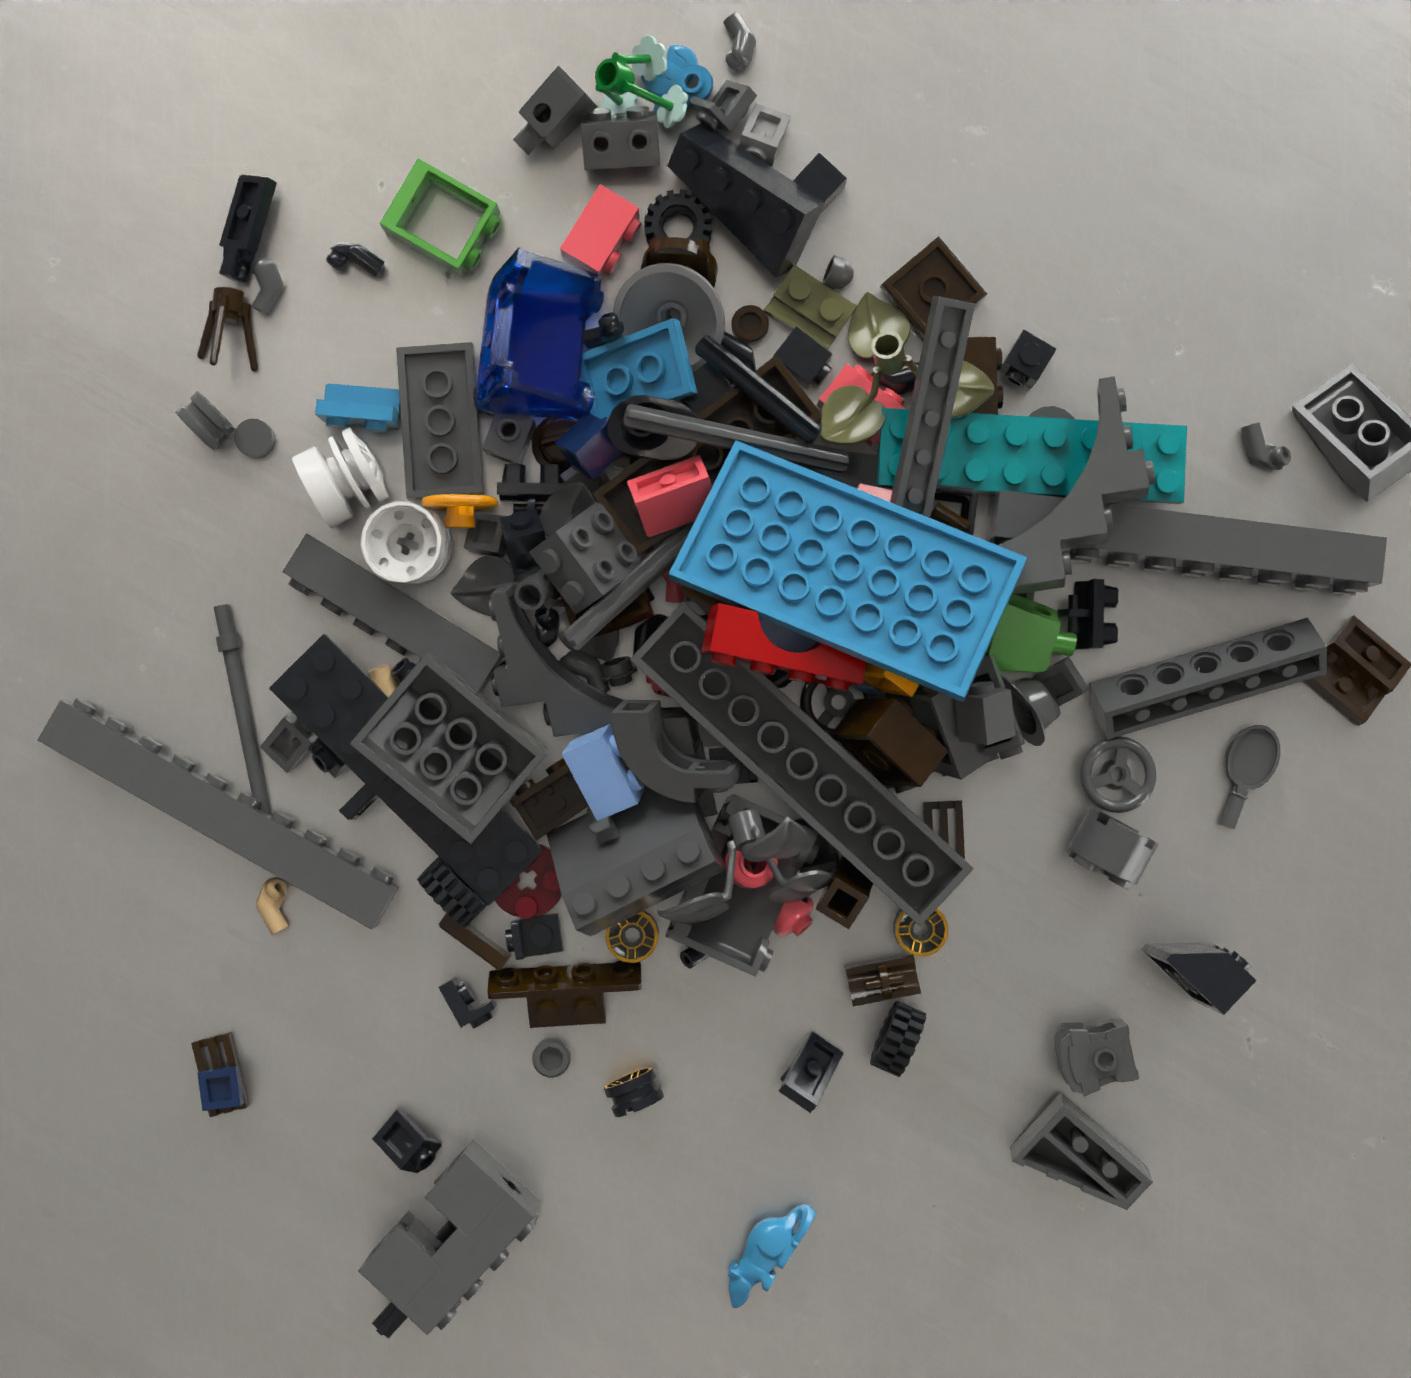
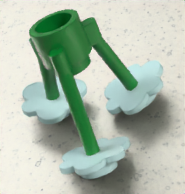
(618, 87)

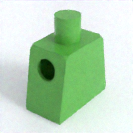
(1029, 637)

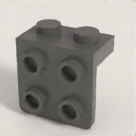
(586, 557)

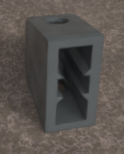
(560, 99)

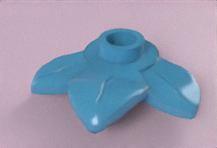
(681, 69)

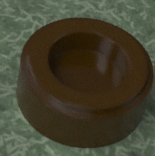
(750, 324)

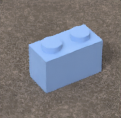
(602, 773)

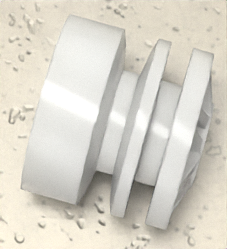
(340, 477)
(385, 539)

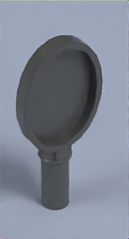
(1250, 765)

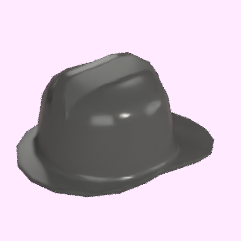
(1032, 707)

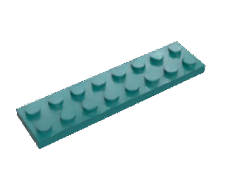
(1034, 454)

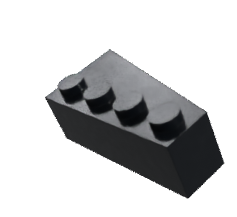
(748, 196)

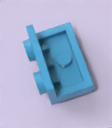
(359, 406)

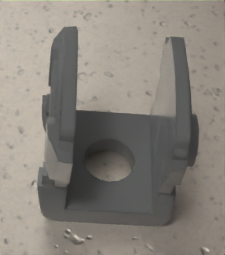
(1095, 1055)

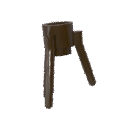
(226, 308)

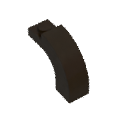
(845, 894)

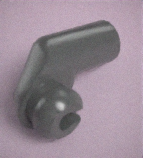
(743, 43)
(1264, 453)

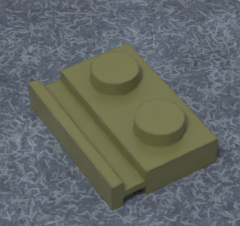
(810, 306)

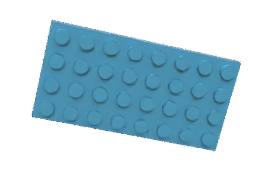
(849, 570)

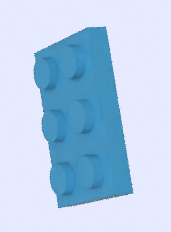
(642, 363)

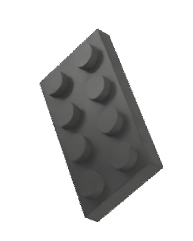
(439, 420)

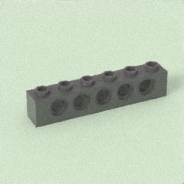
(1208, 678)

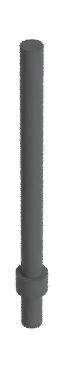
(229, 643)

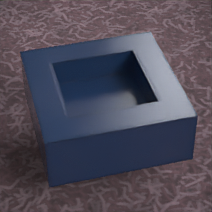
(220, 1088)

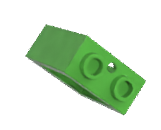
(408, 200)

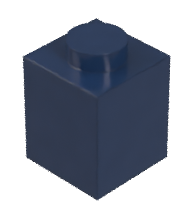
(588, 446)

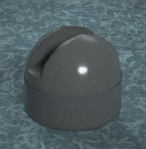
(838, 273)

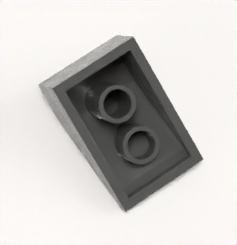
(1358, 431)

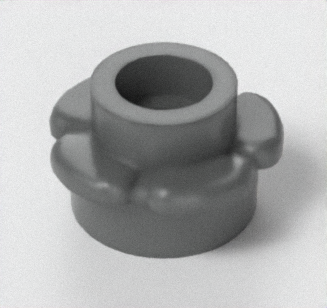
(618, 671)

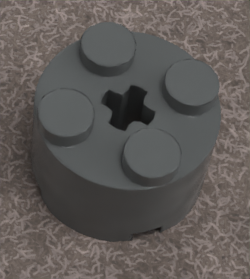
(1111, 846)

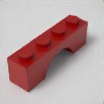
(737, 635)

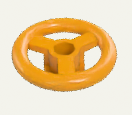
(459, 508)

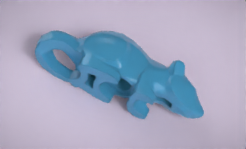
(767, 1246)

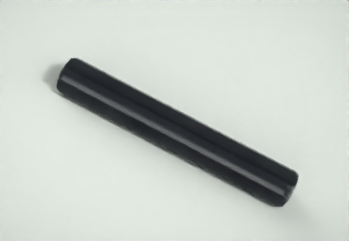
(758, 389)

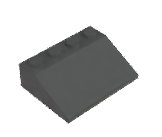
(449, 747)
(658, 854)

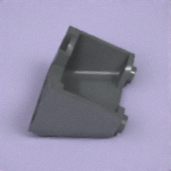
(743, 930)

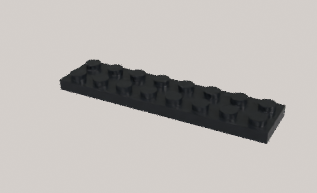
(335, 704)

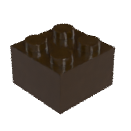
(890, 741)

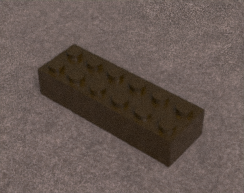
(731, 409)

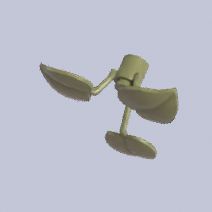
(880, 333)

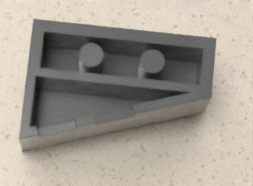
(1080, 1152)

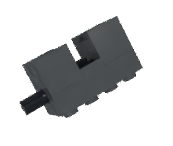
(432, 1272)

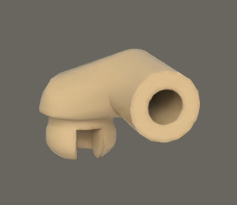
(269, 904)

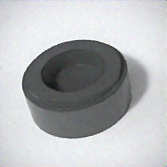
(254, 438)
(551, 1057)

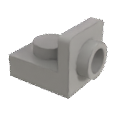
(764, 133)

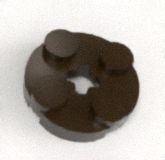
(682, 251)

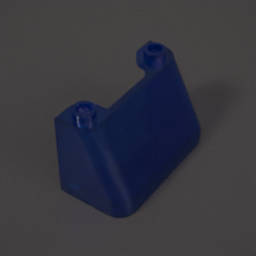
(535, 338)

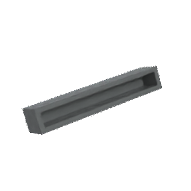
(388, 611)

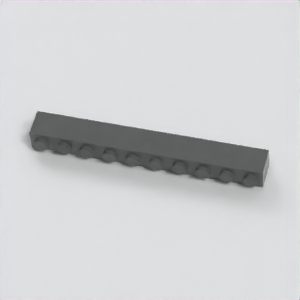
(219, 813)

